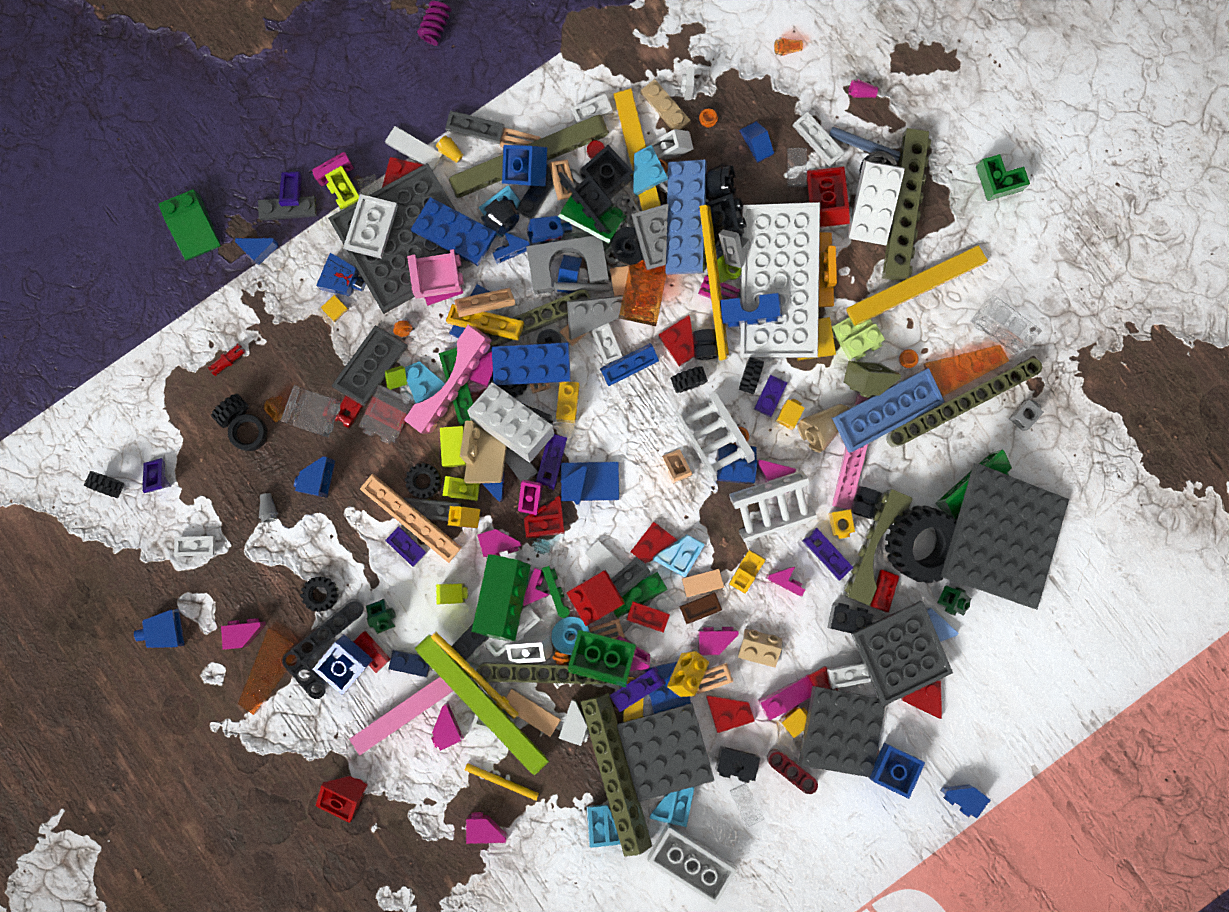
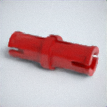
(226, 359)

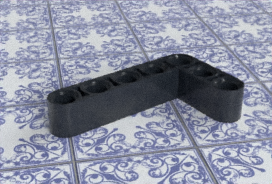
(302, 655)

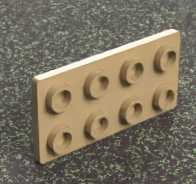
(482, 455)

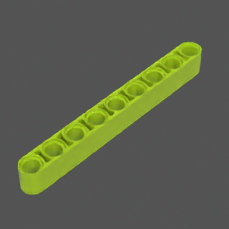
(482, 705)

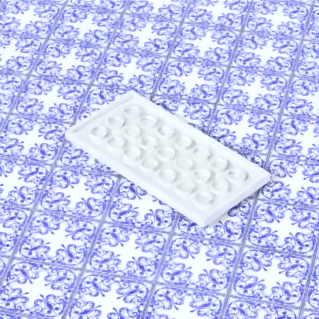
(786, 262)

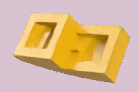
(747, 571)

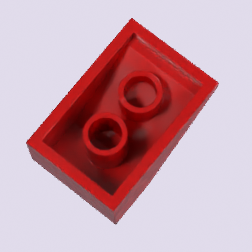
(829, 189)

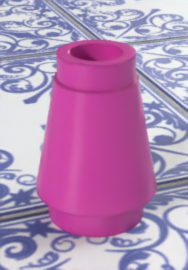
(862, 89)

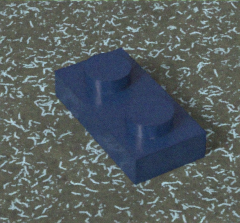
(408, 663)

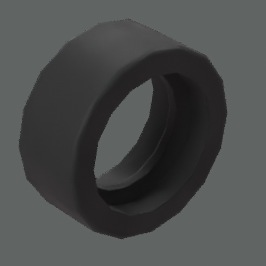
(234, 425)

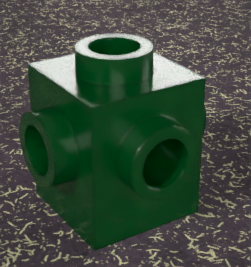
(954, 600)
(380, 616)

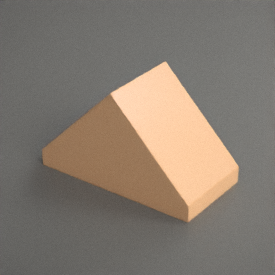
(677, 466)

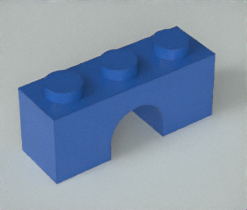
(768, 309)

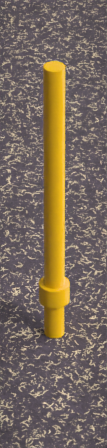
(501, 701)

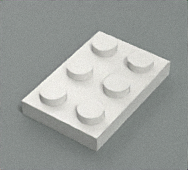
(370, 226)

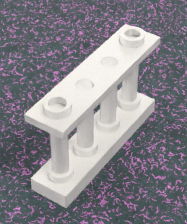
(733, 436)
(760, 493)

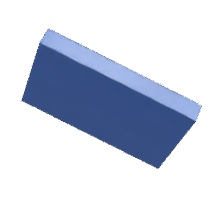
(600, 481)

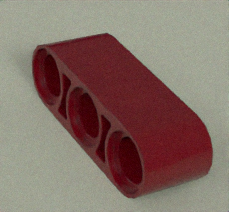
(800, 776)

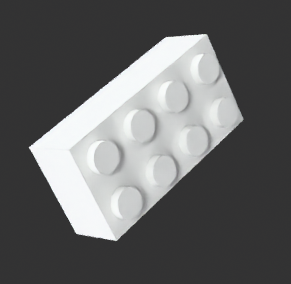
(875, 202)
(511, 422)
(692, 864)

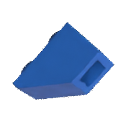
(967, 797)

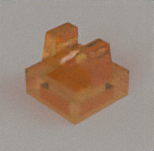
(273, 408)

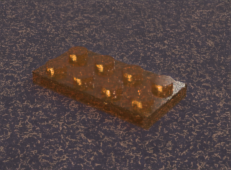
(643, 294)

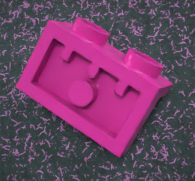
(330, 165)

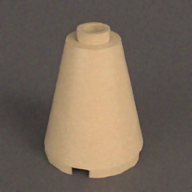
(820, 427)

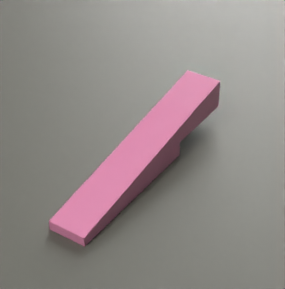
(849, 473)
(400, 715)

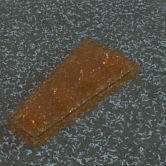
(961, 369)
(266, 671)

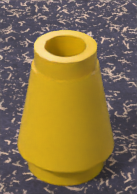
(449, 148)

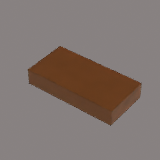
(700, 608)

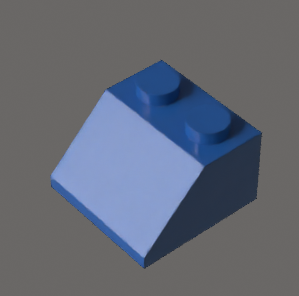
(524, 165)
(739, 470)
(316, 477)

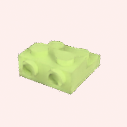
(858, 338)

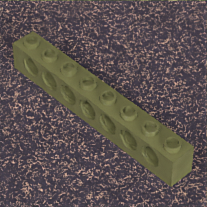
(892, 269)
(616, 775)

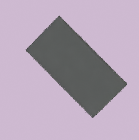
(368, 365)

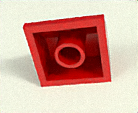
(595, 598)

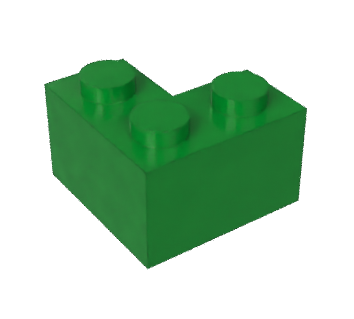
(997, 181)

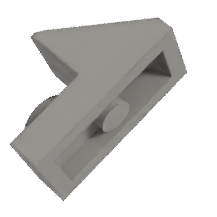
(733, 248)

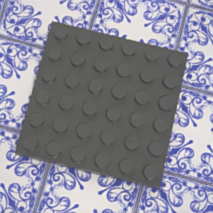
(390, 276)
(1005, 537)

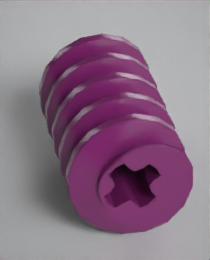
(432, 22)

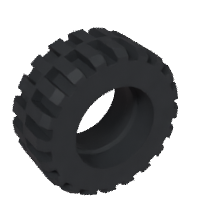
(902, 539)

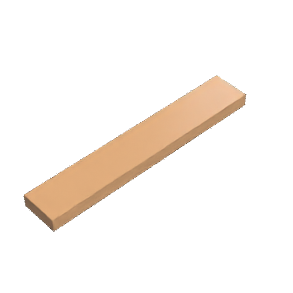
(410, 518)

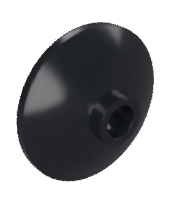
(627, 236)

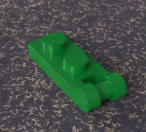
(556, 592)

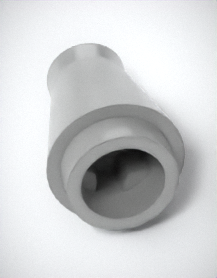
(267, 509)

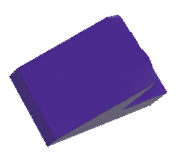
(154, 476)

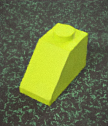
(451, 593)

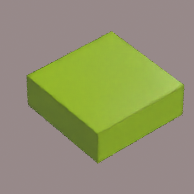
(396, 377)

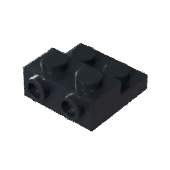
(727, 215)

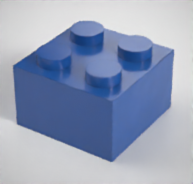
(342, 664)
(896, 770)

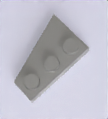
(652, 235)
(592, 313)

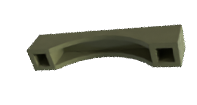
(862, 584)

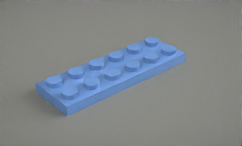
(684, 230)
(888, 411)

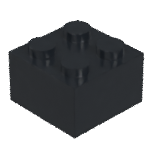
(608, 171)

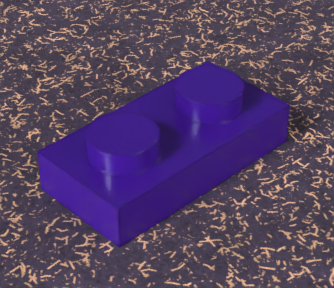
(770, 396)
(406, 546)

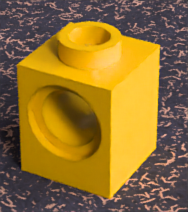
(790, 413)
(846, 515)
(463, 517)
(794, 721)

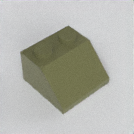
(869, 378)

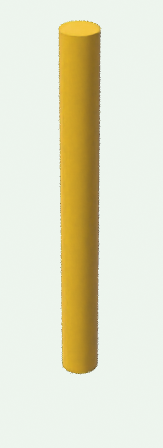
(501, 781)

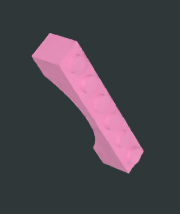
(470, 348)

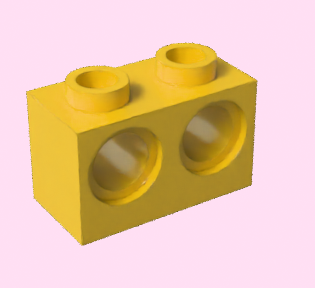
(567, 402)
(688, 674)

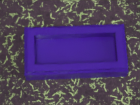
(290, 188)

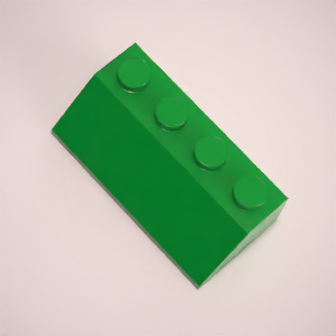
(952, 500)
(501, 598)

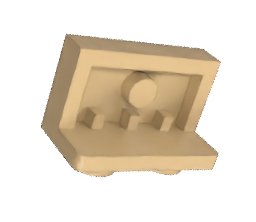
(760, 647)

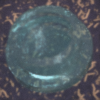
(541, 546)

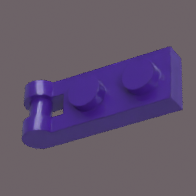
(551, 460)
(828, 554)
(637, 689)

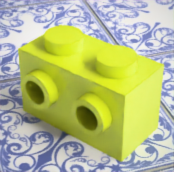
(342, 186)

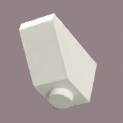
(672, 144)
(530, 649)
(574, 726)

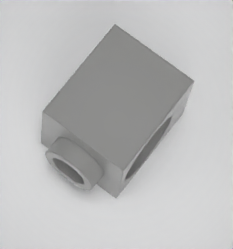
(1021, 420)

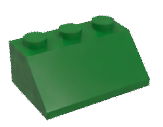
(573, 214)
(602, 658)

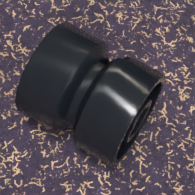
(548, 336)
(705, 341)
(866, 502)

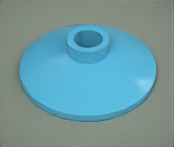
(563, 630)

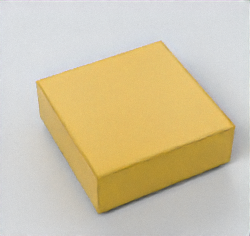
(334, 308)

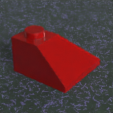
(341, 797)

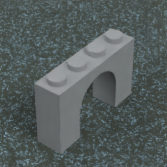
(542, 256)

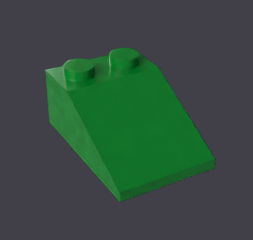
(189, 224)

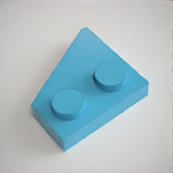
(422, 382)
(680, 555)
(674, 807)

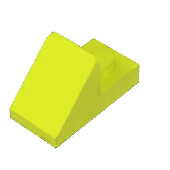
(459, 489)

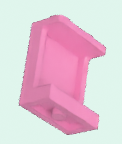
(435, 274)

